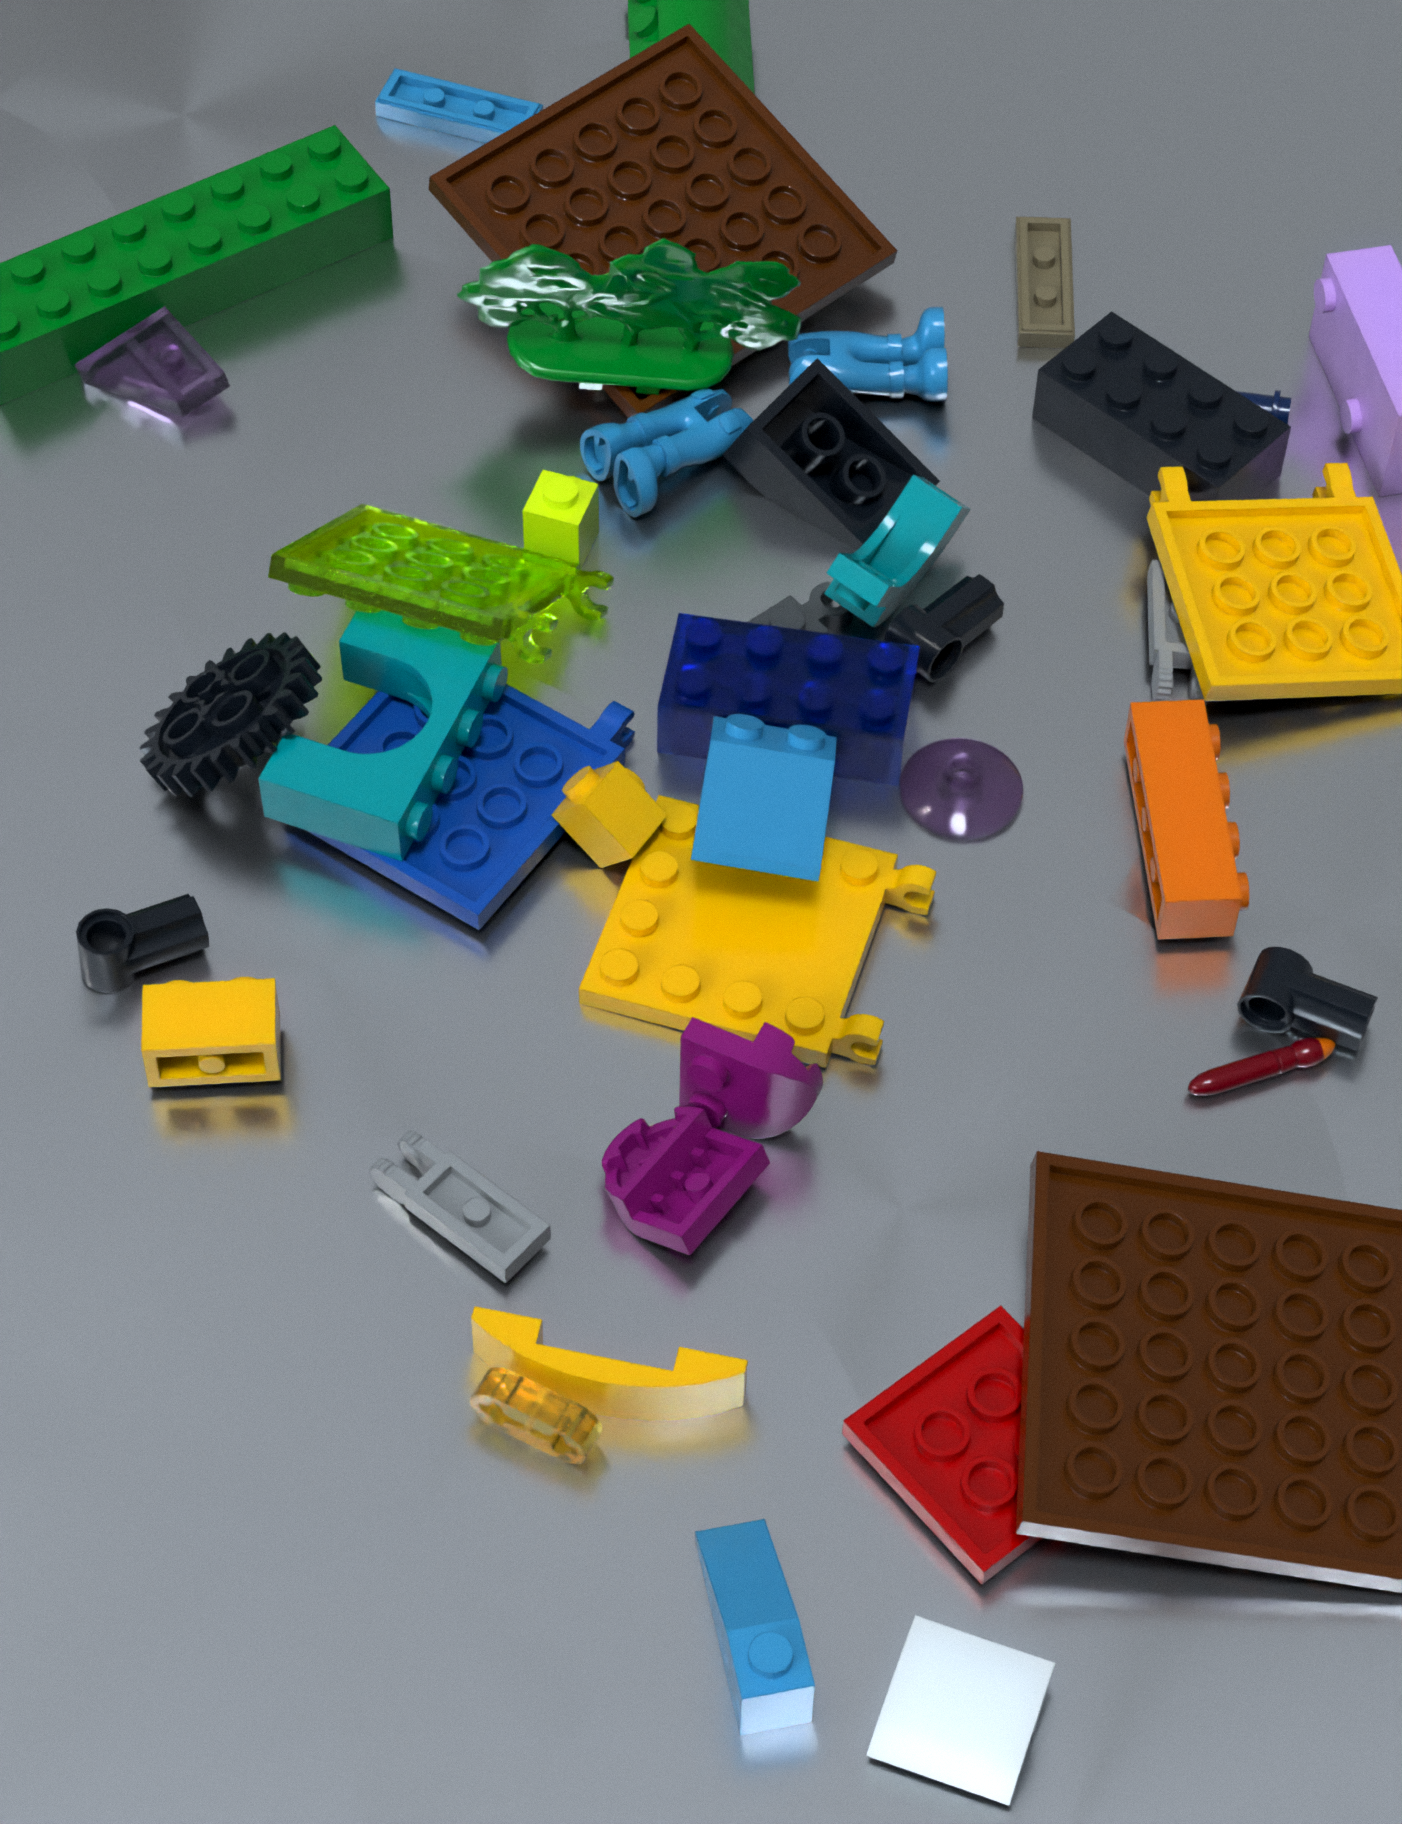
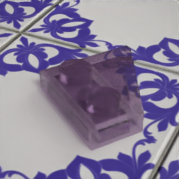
(156, 366)

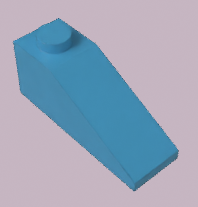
(756, 1627)

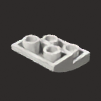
(961, 1710)

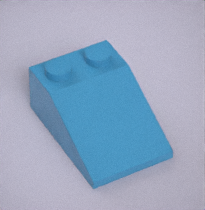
(765, 797)

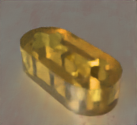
(536, 1415)

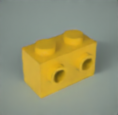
(211, 1032)

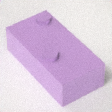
(1360, 350)

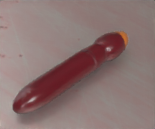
(1300, 1054)

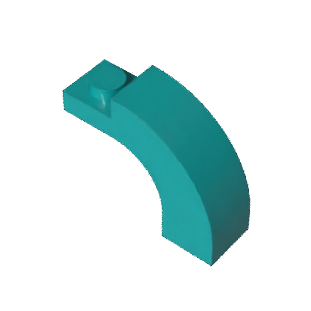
(897, 553)

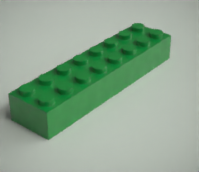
(187, 253)

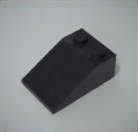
(826, 457)

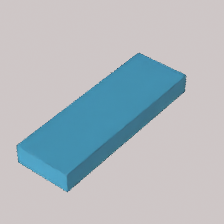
(450, 106)

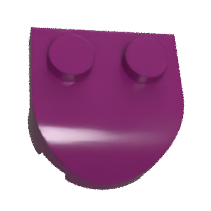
(743, 1083)
(678, 1177)

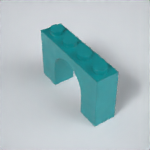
(389, 795)

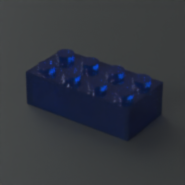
(786, 679)

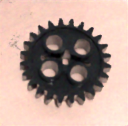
(230, 714)

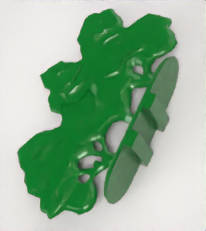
(638, 326)

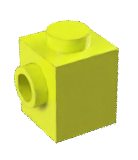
(562, 517)

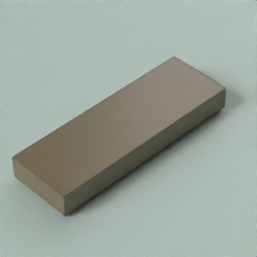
(1044, 282)

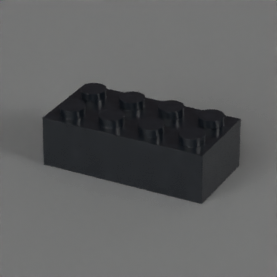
(1150, 409)

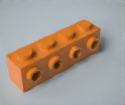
(1184, 820)

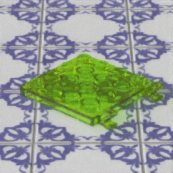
(437, 578)

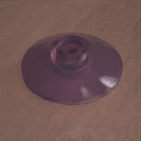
(958, 805)

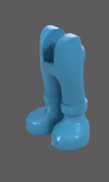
(879, 362)
(661, 444)

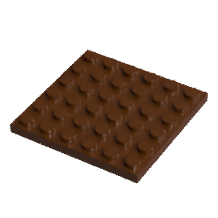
(670, 154)
(1212, 1372)

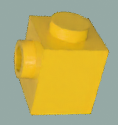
(608, 813)

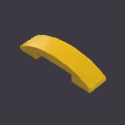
(610, 1387)

